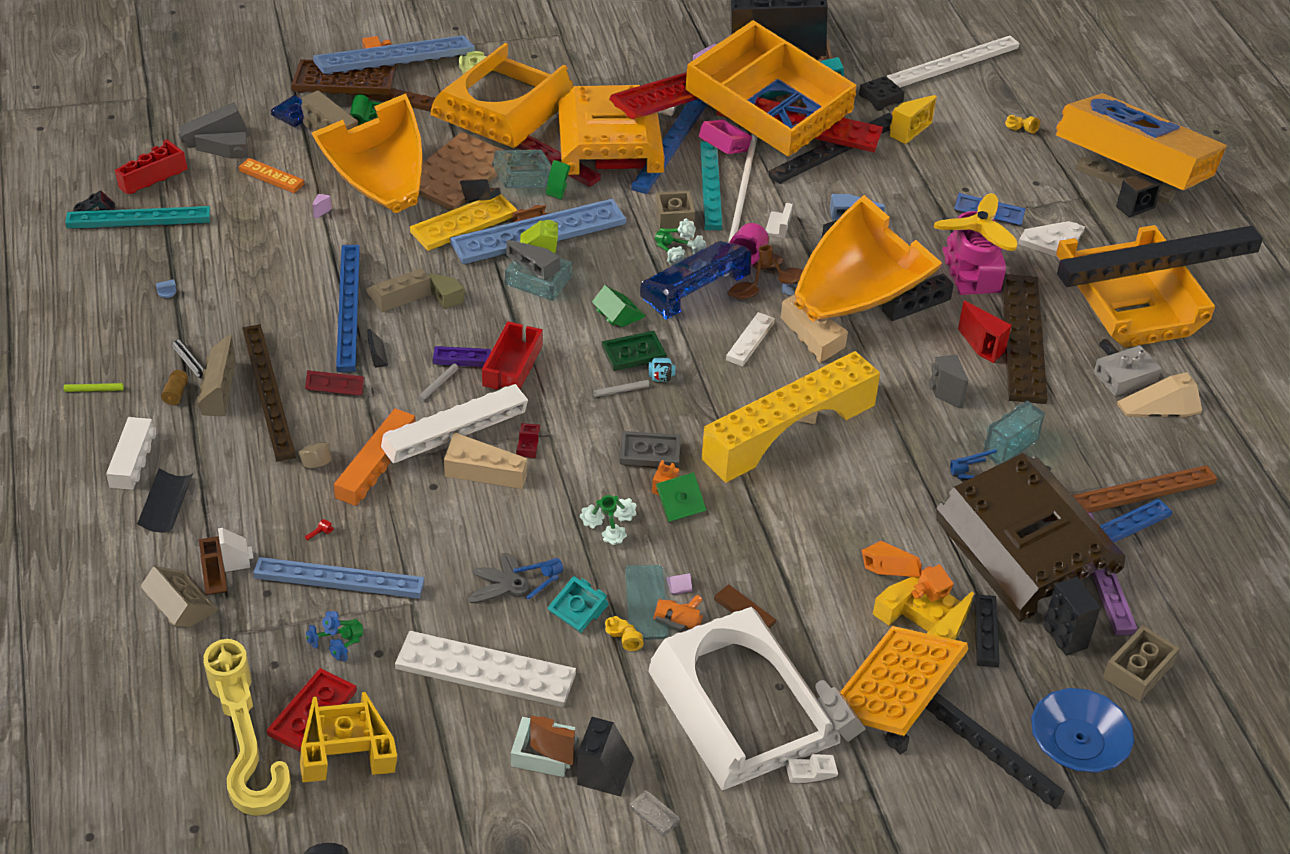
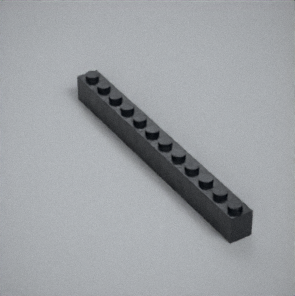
(1159, 256)

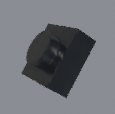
(897, 742)

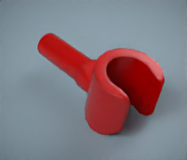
(323, 526)

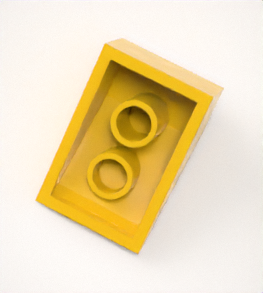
(912, 118)

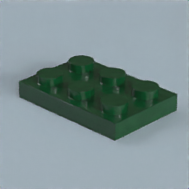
(633, 350)

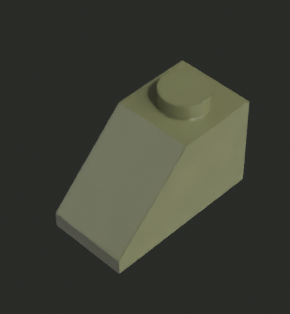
(446, 290)

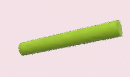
(93, 387)

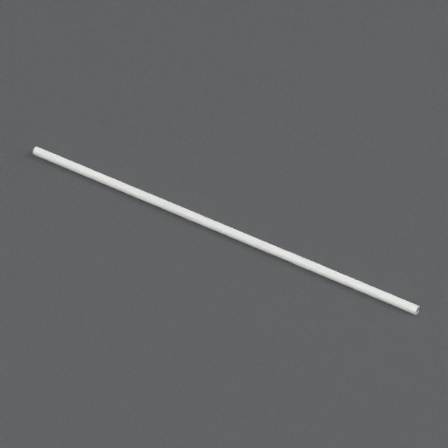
(742, 192)

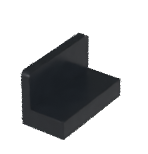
(478, 190)

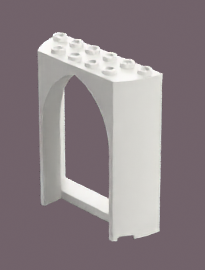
(677, 680)

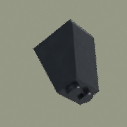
(603, 758)

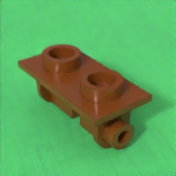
(534, 211)

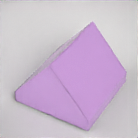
(680, 584)

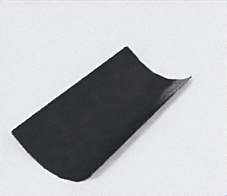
(164, 501)

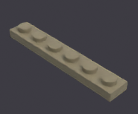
(1116, 176)

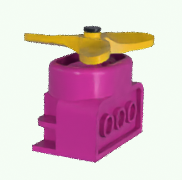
(976, 249)

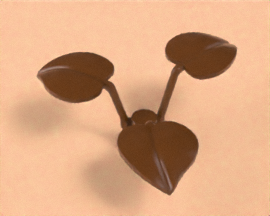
(767, 260)

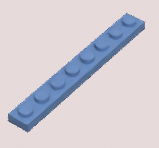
(339, 577)

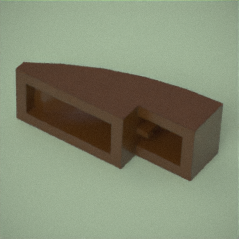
(212, 566)

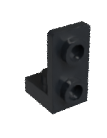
(96, 199)

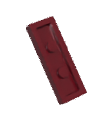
(334, 382)

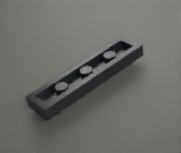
(986, 630)

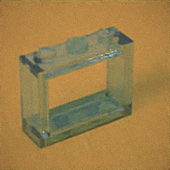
(522, 178)
(536, 285)

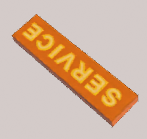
(271, 175)

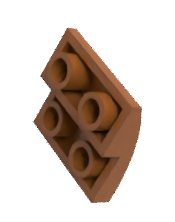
(552, 741)

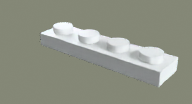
(750, 339)

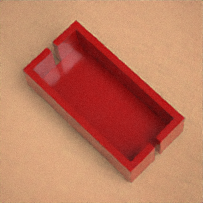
(512, 357)

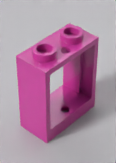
(725, 136)

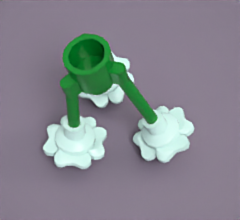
(687, 229)
(609, 505)

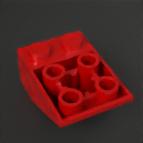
(984, 332)

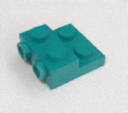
(578, 604)

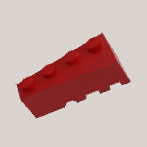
(151, 168)

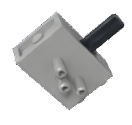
(1126, 369)

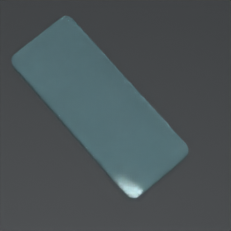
(643, 591)

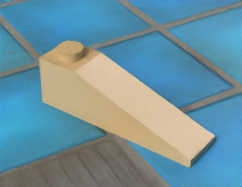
(1169, 396)

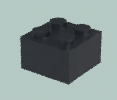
(1138, 194)

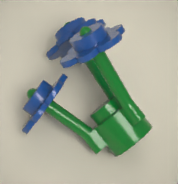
(351, 630)

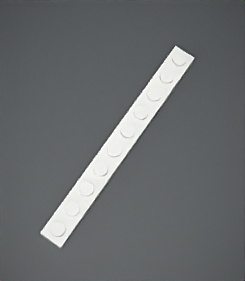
(954, 61)

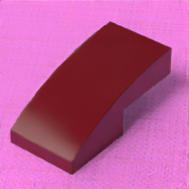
(528, 440)

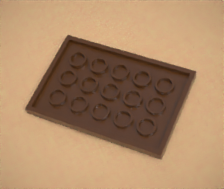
(365, 82)

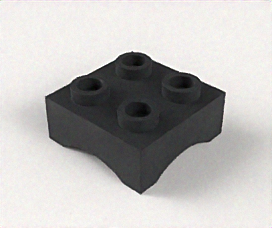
(881, 92)

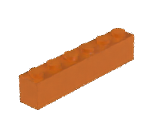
(369, 462)

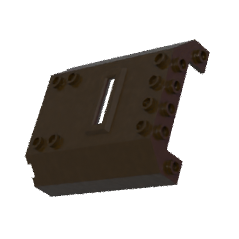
(1000, 502)

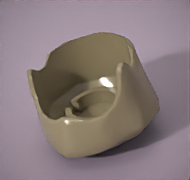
(315, 455)

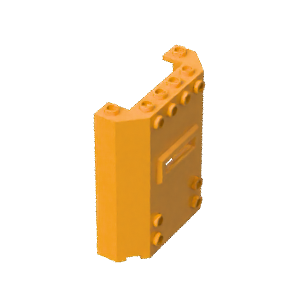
(598, 130)
(1174, 297)

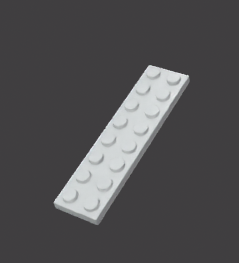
(486, 668)

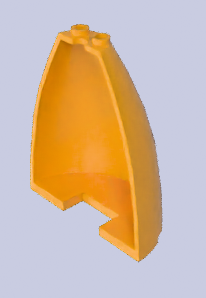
(379, 156)
(860, 265)

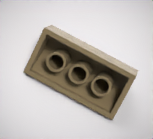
(217, 379)

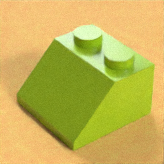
(542, 234)

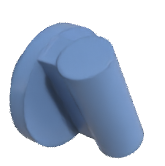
(166, 289)

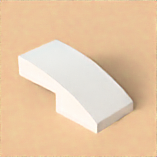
(815, 769)

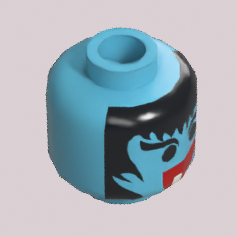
(661, 369)

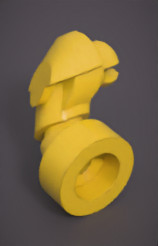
(1030, 124)
(631, 639)

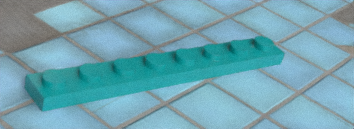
(710, 187)
(137, 217)

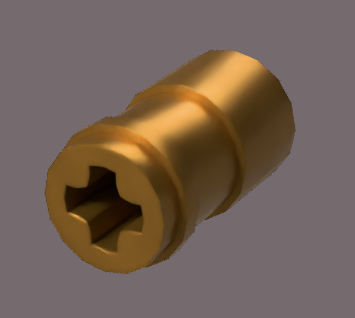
(175, 387)

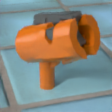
(678, 615)

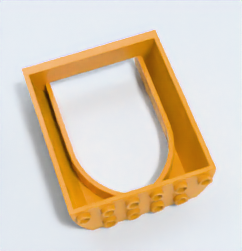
(508, 120)

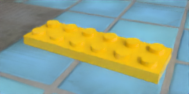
(462, 221)

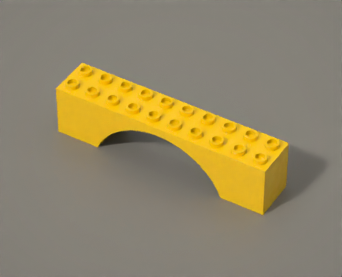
(742, 437)

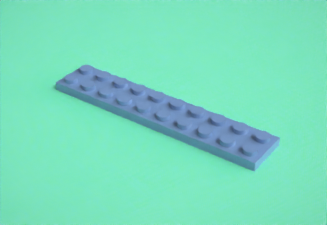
(393, 54)
(571, 223)

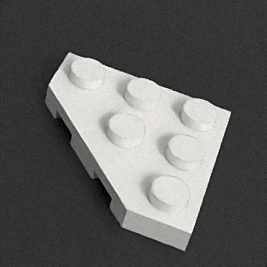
(1047, 237)

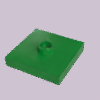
(681, 497)

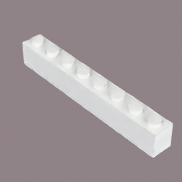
(461, 419)

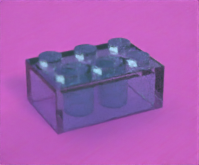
(1014, 432)

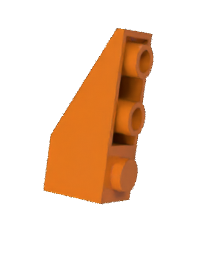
(890, 560)

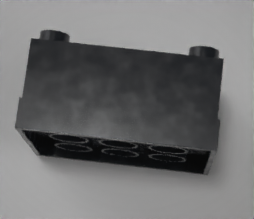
(795, 21)

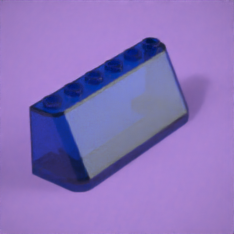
(681, 279)

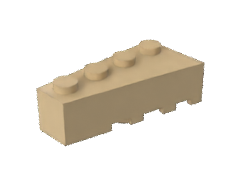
(822, 336)
(484, 463)

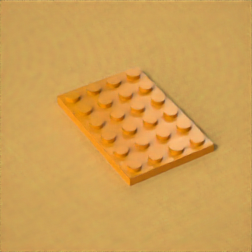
(901, 678)

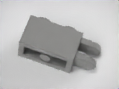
(839, 711)

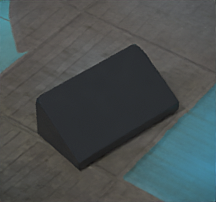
(376, 349)

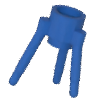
(960, 465)
(549, 568)

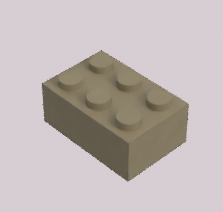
(1141, 663)

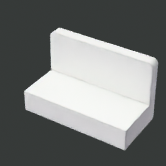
(779, 222)

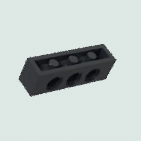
(921, 297)

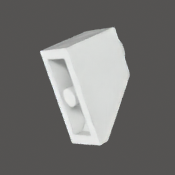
(234, 550)

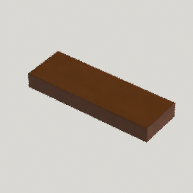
(735, 601)

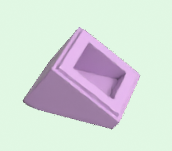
(321, 205)

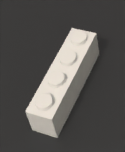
(131, 453)

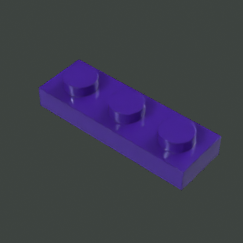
(460, 356)

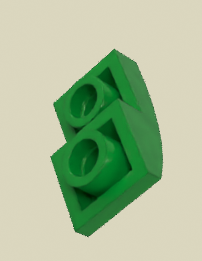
(557, 179)

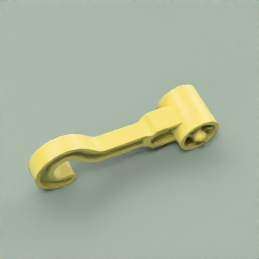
(230, 681)

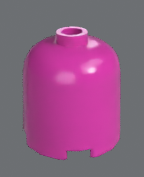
(752, 237)

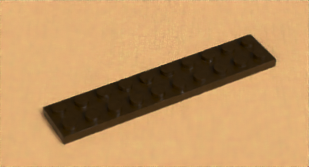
(1025, 344)

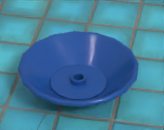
(1084, 715)

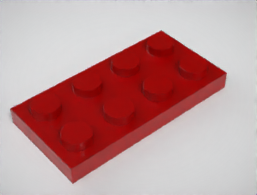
(292, 722)

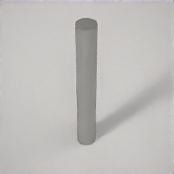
(437, 383)
(621, 388)

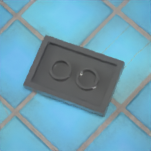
(649, 448)

